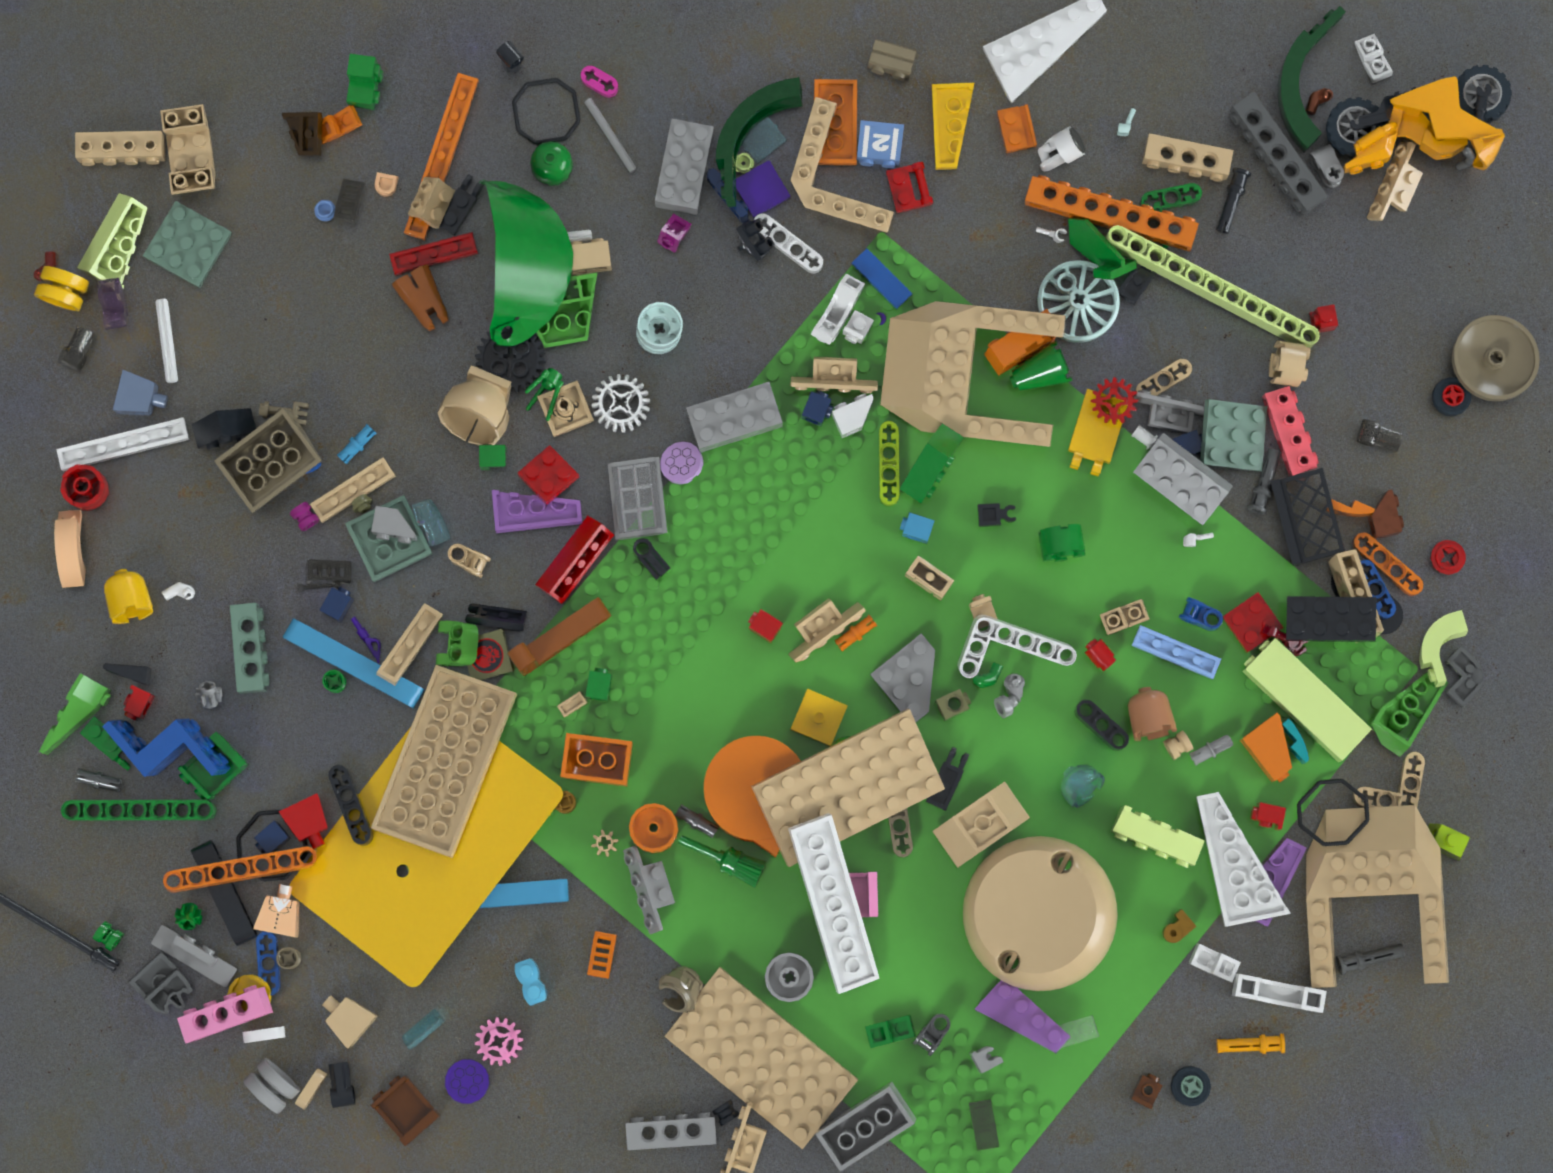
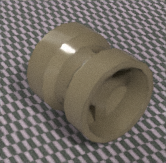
(287, 955)

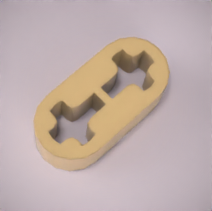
(311, 1089)

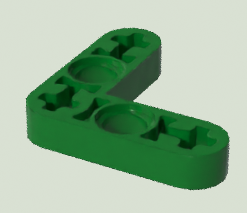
(1187, 200)

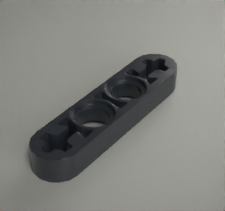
(347, 806)

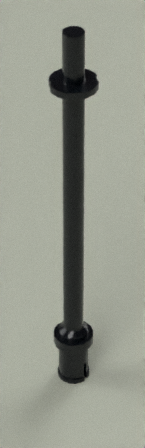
(96, 955)

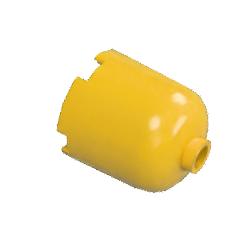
(127, 597)

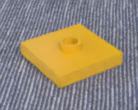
(819, 717)

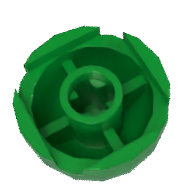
(551, 163)

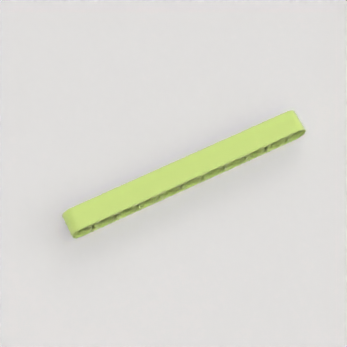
(1222, 287)

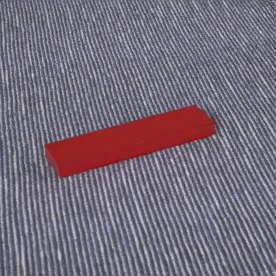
(433, 253)

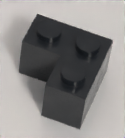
(223, 428)

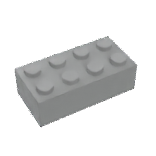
(684, 166)
(734, 417)
(1183, 479)
(866, 1126)

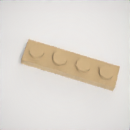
(345, 493)
(409, 644)

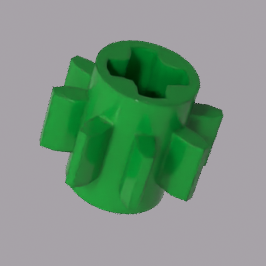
(188, 916)

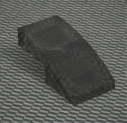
(983, 1124)

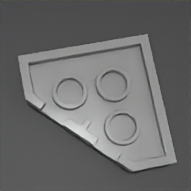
(908, 677)

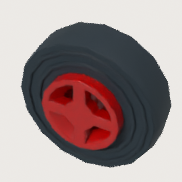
(1452, 389)

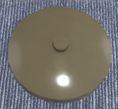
(1495, 358)

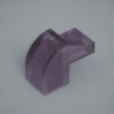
(113, 303)

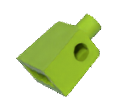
(1449, 840)

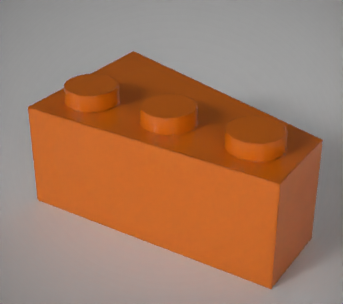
(1015, 349)

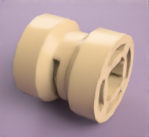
(1178, 745)

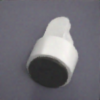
(1068, 146)

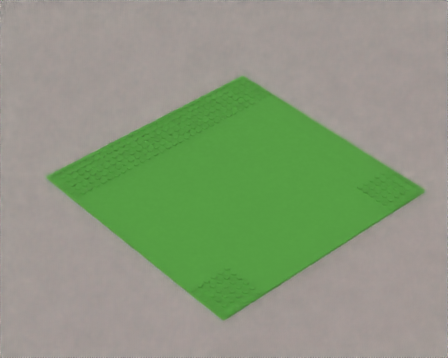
(803, 522)

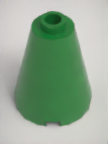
(1041, 370)

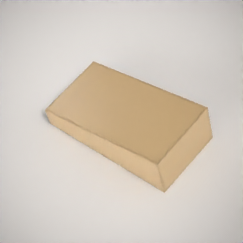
(572, 704)

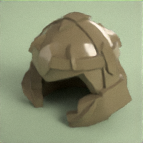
(686, 984)

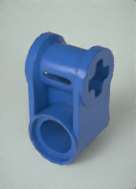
(1200, 614)

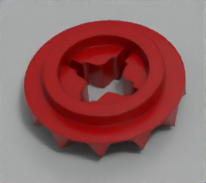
(1458, 560)

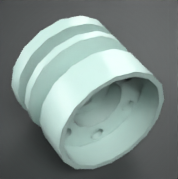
(656, 316)

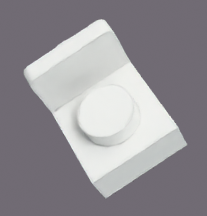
(857, 327)

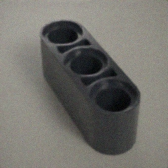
(1112, 727)

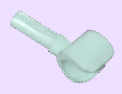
(1123, 129)

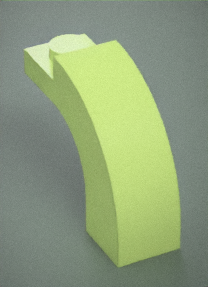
(1441, 631)

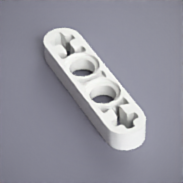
(790, 240)

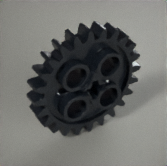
(530, 359)

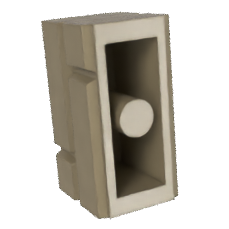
(892, 60)

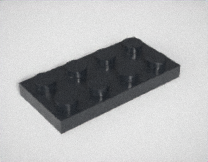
(1331, 619)

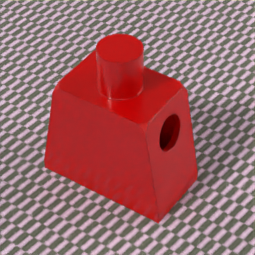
(306, 820)

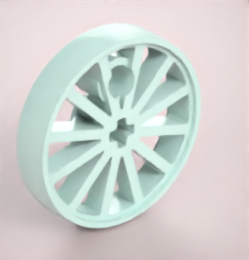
(1087, 303)

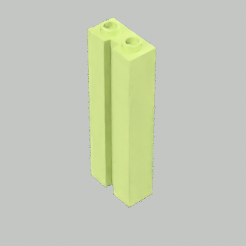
(1306, 699)

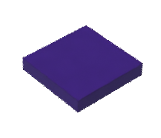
(761, 189)

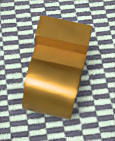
(1179, 929)

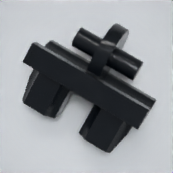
(752, 241)

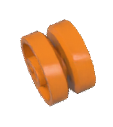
(640, 828)

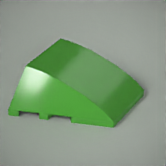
(573, 316)

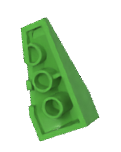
(84, 701)
(1405, 714)

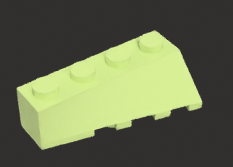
(115, 240)
(1157, 836)

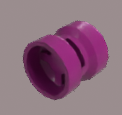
(305, 518)

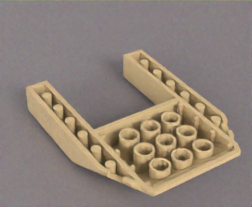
(932, 368)
(1384, 859)

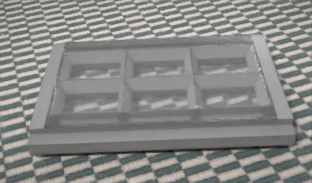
(637, 498)

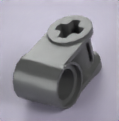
(932, 1034)

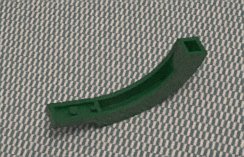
(1289, 100)
(744, 118)

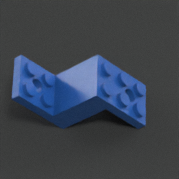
(167, 747)

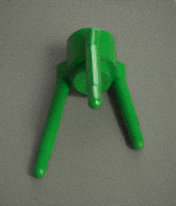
(550, 379)

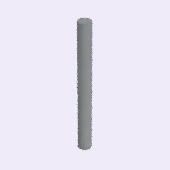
(610, 135)

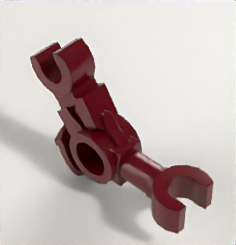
(1295, 646)

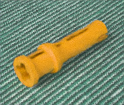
(1262, 1044)

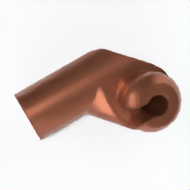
(1316, 98)

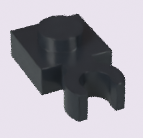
(992, 515)

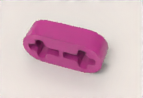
(596, 85)

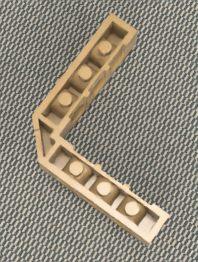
(805, 169)

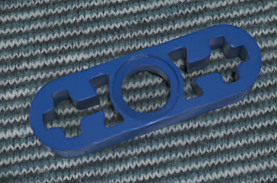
(1388, 600)
(272, 946)

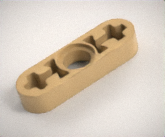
(1174, 366)

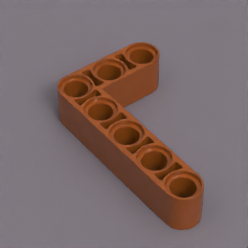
(559, 637)

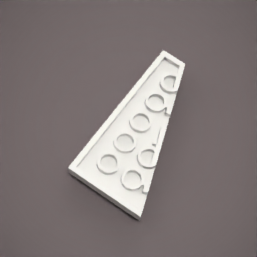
(1239, 877)

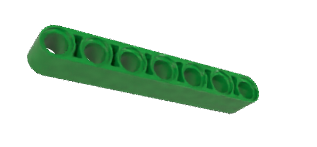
(128, 807)

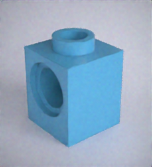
(916, 527)

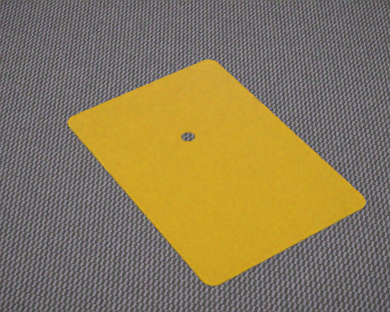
(417, 917)

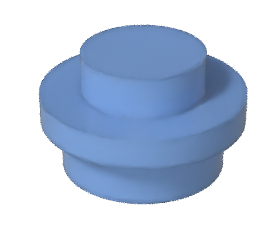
(324, 210)

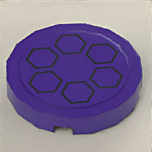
(467, 1081)

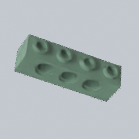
(239, 616)

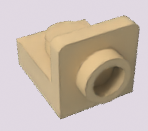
(983, 606)

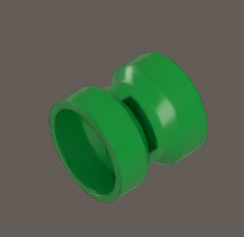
(334, 678)
(108, 936)

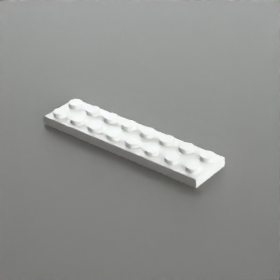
(833, 903)

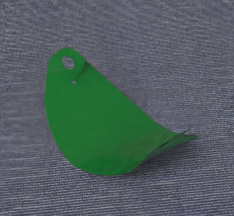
(530, 261)

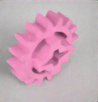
(504, 1052)

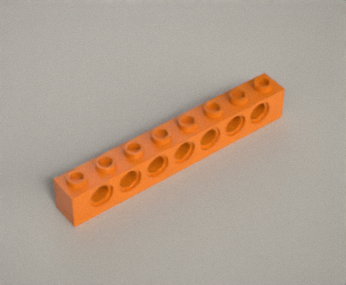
(1057, 205)

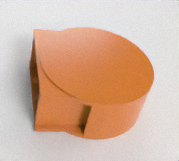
(730, 791)

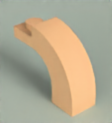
(68, 548)

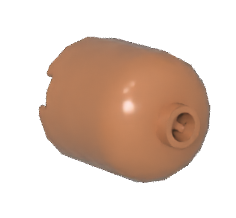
(1150, 714)

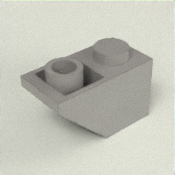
(390, 523)

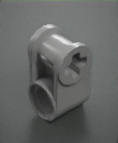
(1326, 162)

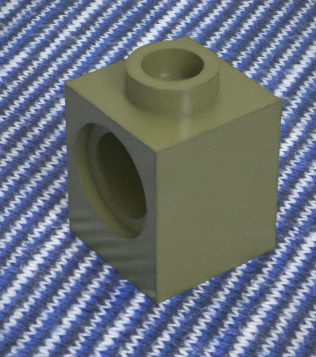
(946, 712)

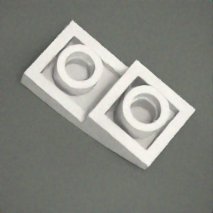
(1372, 57)

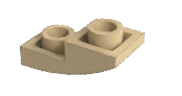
(1124, 617)

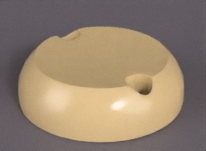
(1039, 912)

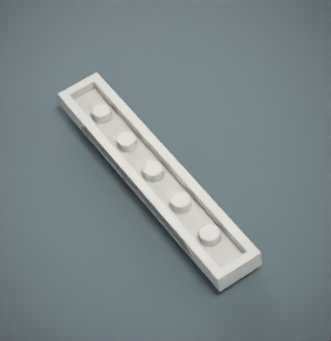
(123, 444)

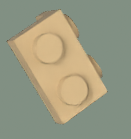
(431, 201)

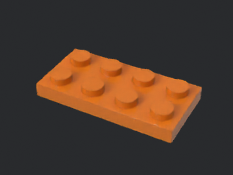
(841, 144)

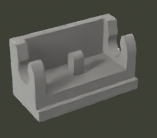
(981, 1058)

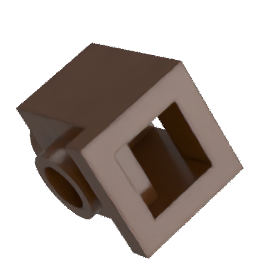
(1138, 1094)

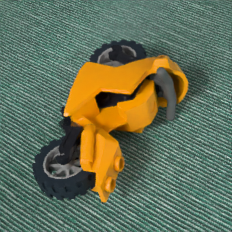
(1431, 116)

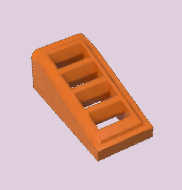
(606, 936)

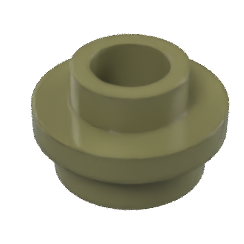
(361, 504)

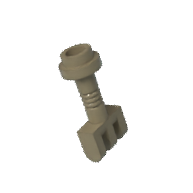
(265, 409)

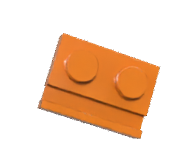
(1016, 128)

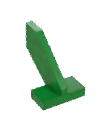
(1098, 250)

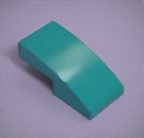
(1297, 748)

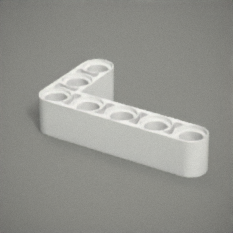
(1011, 640)

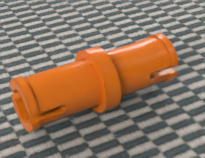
(855, 633)

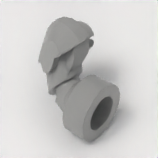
(1014, 687)

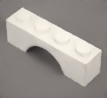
(1279, 993)

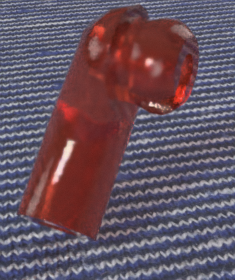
(50, 260)

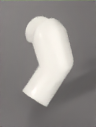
(179, 589)

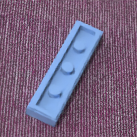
(1176, 652)

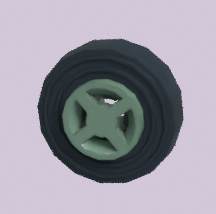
(1197, 1089)

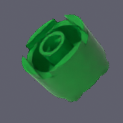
(1061, 542)

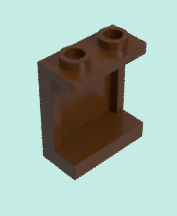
(405, 1109)

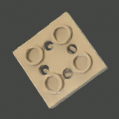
(568, 395)

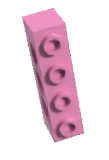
(194, 1030)

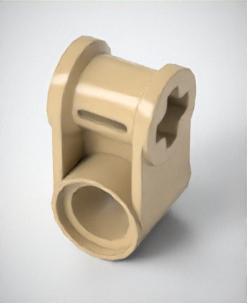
(469, 560)

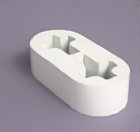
(264, 1034)

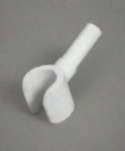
(1053, 234)
(1190, 539)

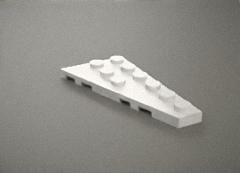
(1034, 48)

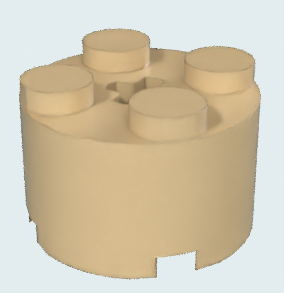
(1289, 364)

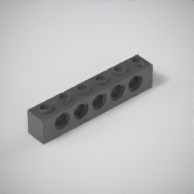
(1278, 142)

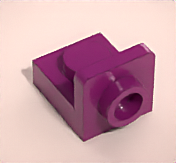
(673, 232)

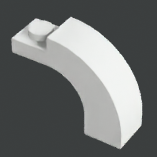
(838, 309)

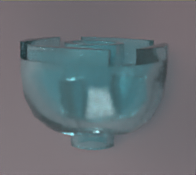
(1080, 783)

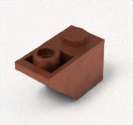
(1385, 519)

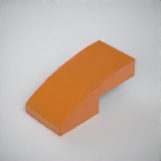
(340, 124)
(1356, 509)

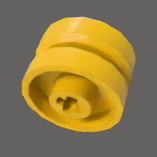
(61, 288)

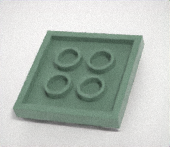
(187, 244)
(1233, 435)
(387, 556)

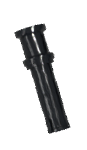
(1235, 191)

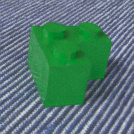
(363, 76)

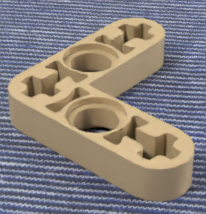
(1398, 798)

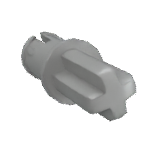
(1211, 749)

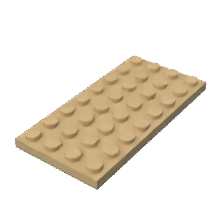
(444, 761)
(853, 781)
(761, 1058)

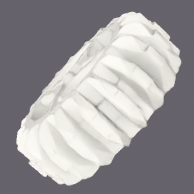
(613, 409)

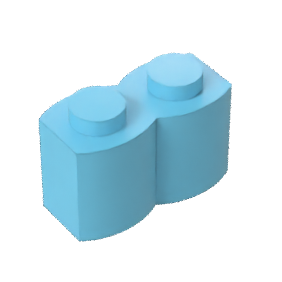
(528, 975)

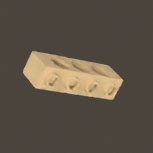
(1198, 152)
(1351, 579)

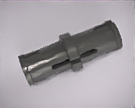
(98, 780)
(696, 821)

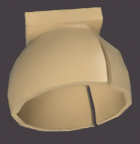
(479, 398)

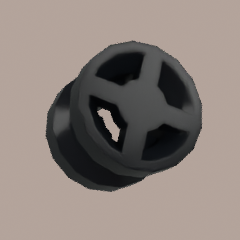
(726, 1112)

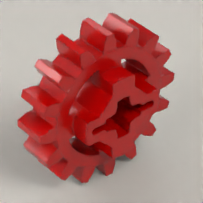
(1114, 390)

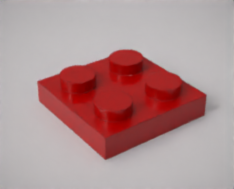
(548, 475)
(1249, 621)

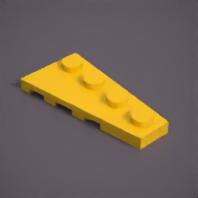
(950, 115)

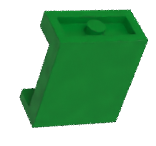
(207, 785)

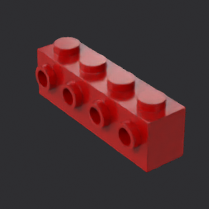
(574, 559)

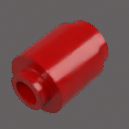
(1099, 654)

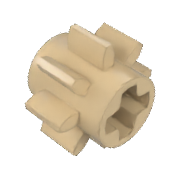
(601, 848)

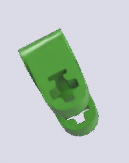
(461, 644)

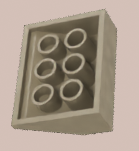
(268, 460)

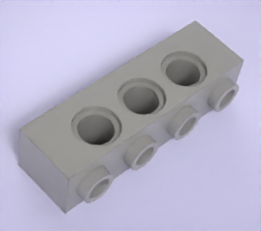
(637, 1141)

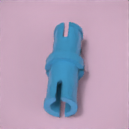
(356, 444)

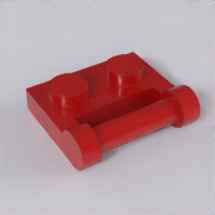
(902, 189)

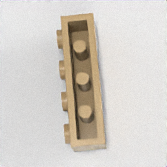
(120, 147)

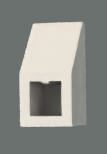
(852, 417)

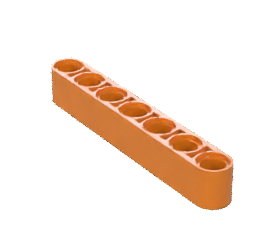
(228, 868)

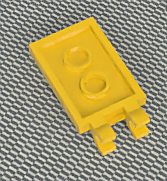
(1093, 437)

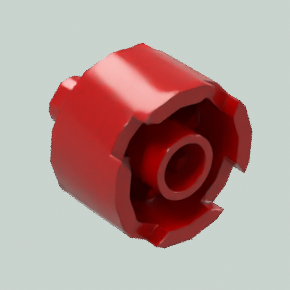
(96, 491)

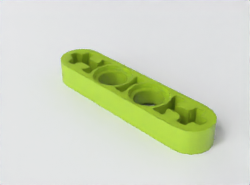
(885, 463)

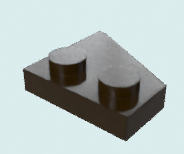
(305, 131)

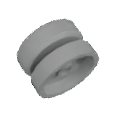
(801, 973)
(271, 1085)

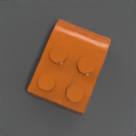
(596, 759)

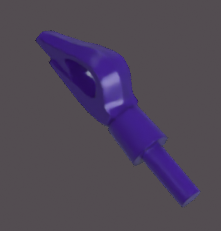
(363, 634)

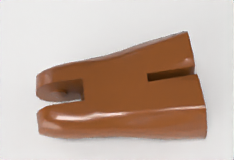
(421, 296)

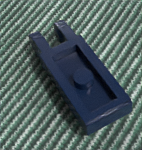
(715, 181)

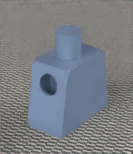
(137, 396)

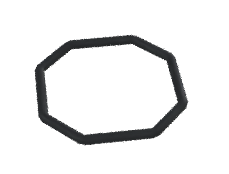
(538, 82)
(1352, 836)
(238, 843)

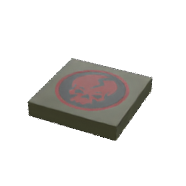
(491, 656)

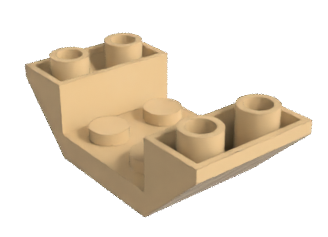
(189, 149)
(981, 824)

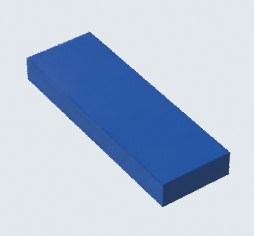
(881, 279)

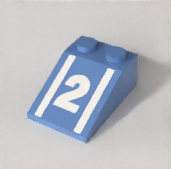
(880, 144)

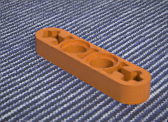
(1390, 560)

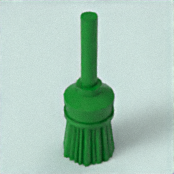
(731, 861)

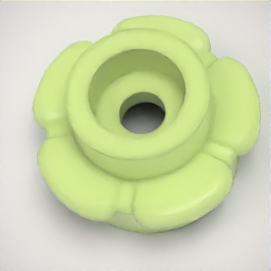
(744, 157)

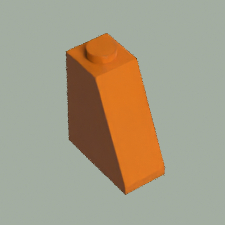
(1269, 748)

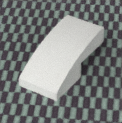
(1214, 962)

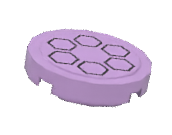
(681, 462)

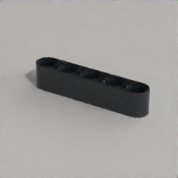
(226, 897)

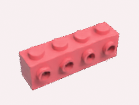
(1289, 431)

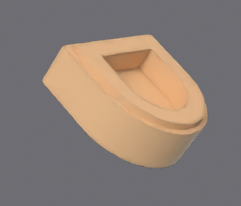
(386, 184)

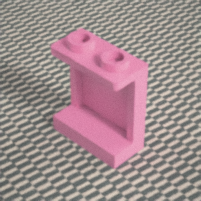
(866, 892)

